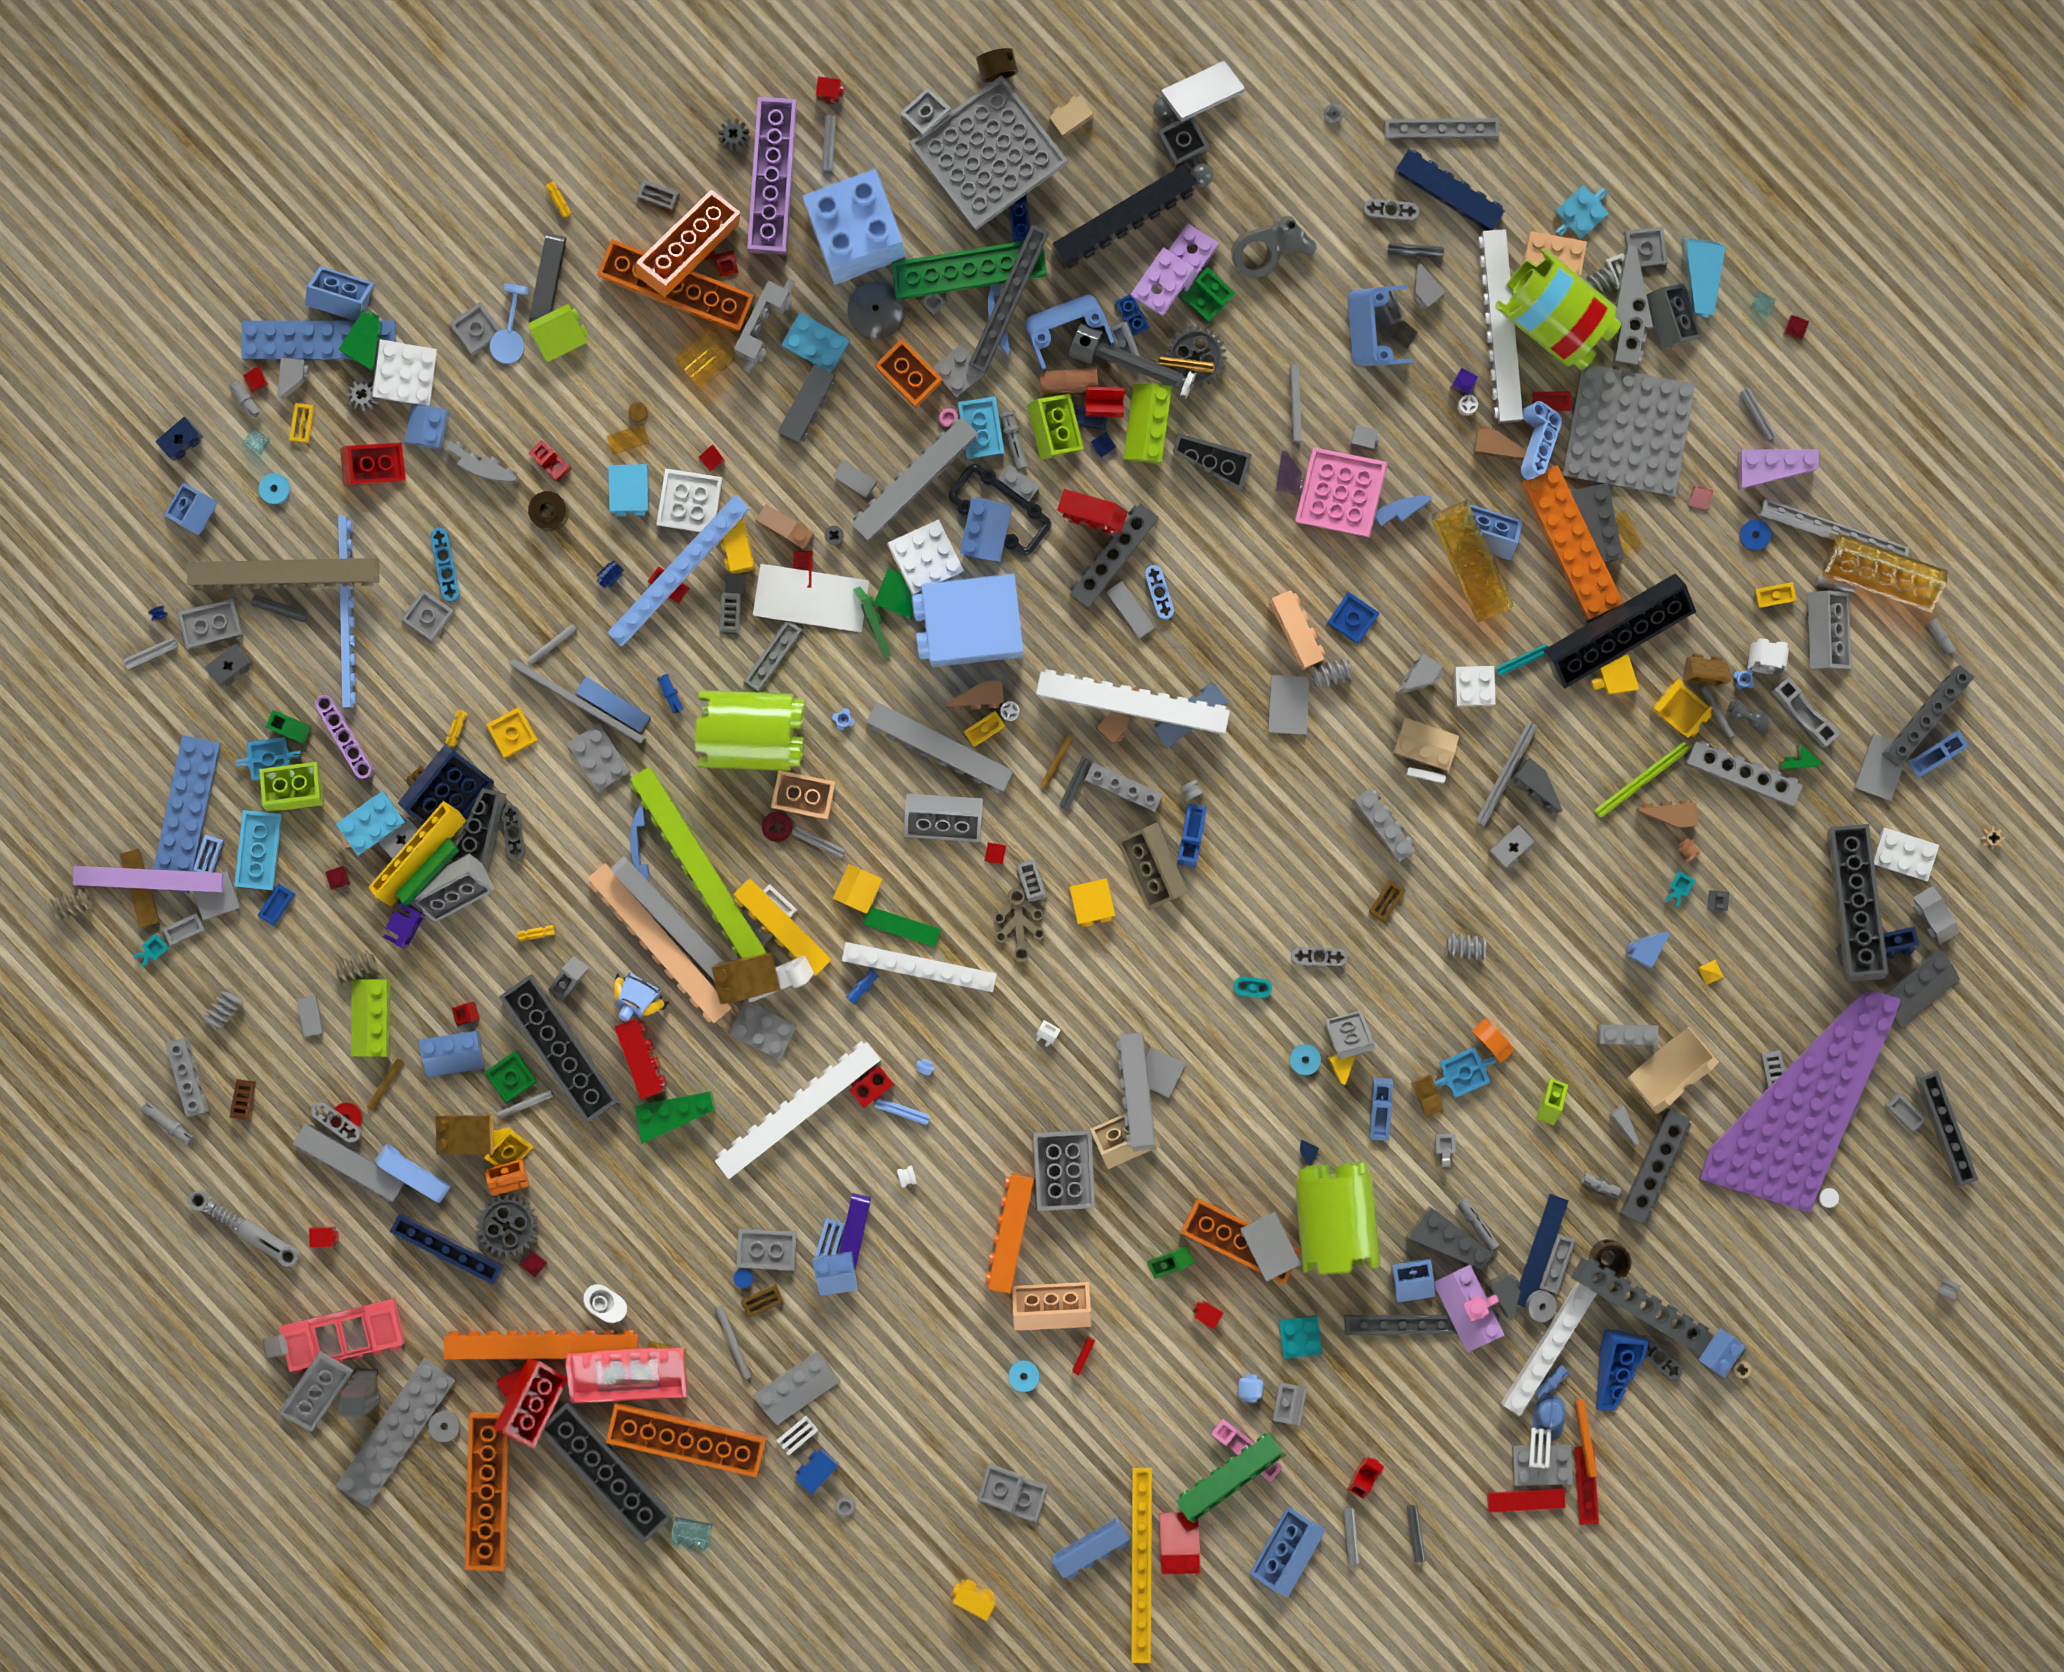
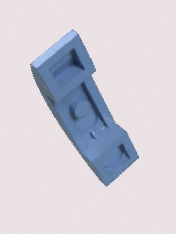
(994, 293)
(613, 704)
(638, 821)

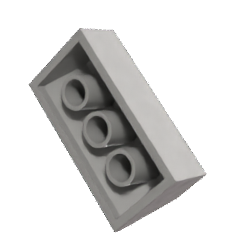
(1829, 630)
(1421, 674)
(943, 817)
(454, 888)
(796, 1387)

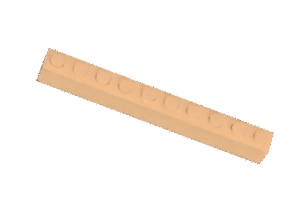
(660, 943)

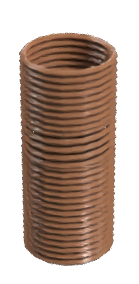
(1069, 380)

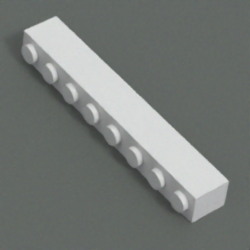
(919, 967)
(1548, 1348)

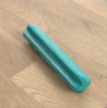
(1521, 660)

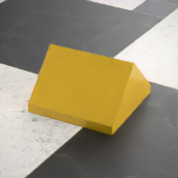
(857, 888)
(1341, 1067)

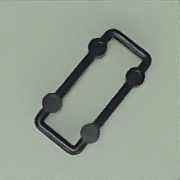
(988, 477)

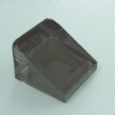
(1404, 334)

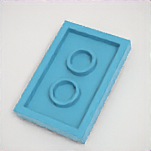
(815, 342)
(984, 419)
(370, 823)

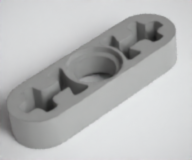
(1404, 216)
(1305, 951)
(344, 1120)

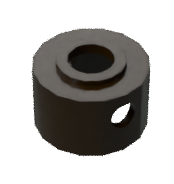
(997, 63)
(559, 516)
(1622, 1261)

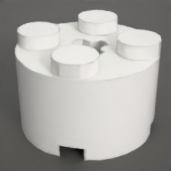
(1768, 657)

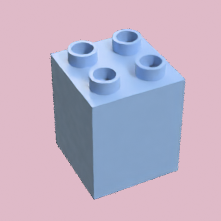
(854, 226)
(969, 621)

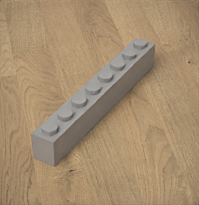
(915, 479)
(940, 747)

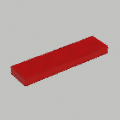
(1586, 1491)
(1526, 1500)

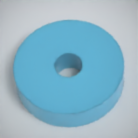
(282, 492)
(1296, 1059)
(1023, 1367)

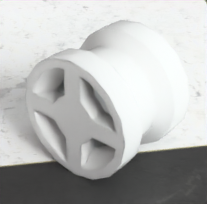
(1467, 401)
(1009, 707)
(907, 1176)

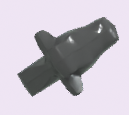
(1280, 239)

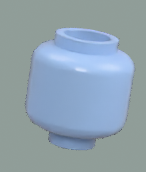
(1250, 1388)

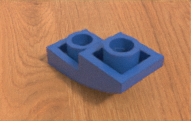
(1132, 314)

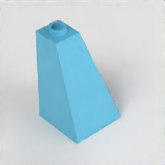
(1703, 270)

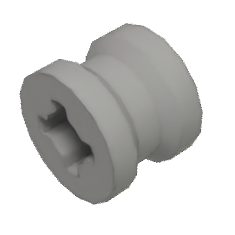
(1191, 790)
(1949, 1288)

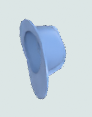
(1549, 1415)

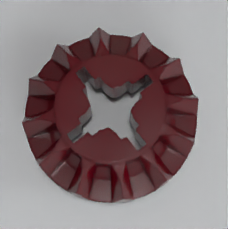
(768, 822)

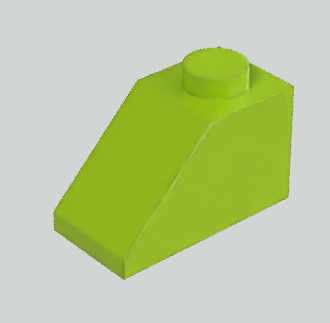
(1552, 1101)

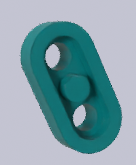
(1252, 987)

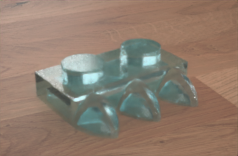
(691, 1532)

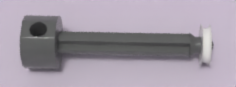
(1125, 359)

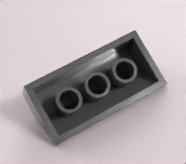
(1922, 986)

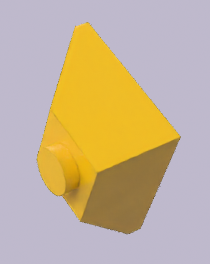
(507, 1147)

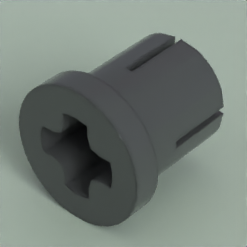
(834, 529)

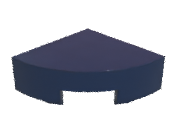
(1308, 1151)

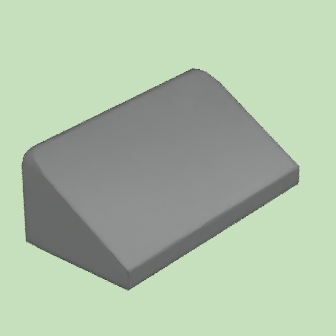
(1390, 313)

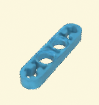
(447, 564)

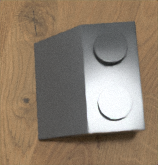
(1507, 1292)

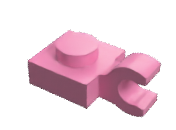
(1477, 1307)

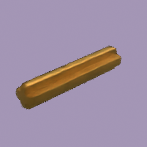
(1186, 364)

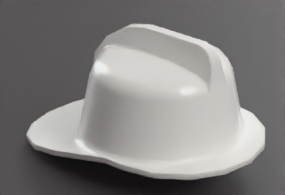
(604, 1303)

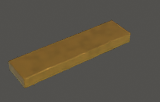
(141, 897)

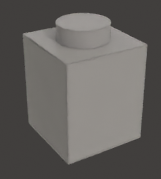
(1365, 438)

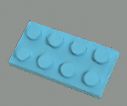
(258, 850)

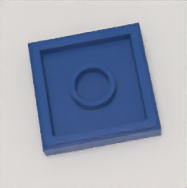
(1353, 618)

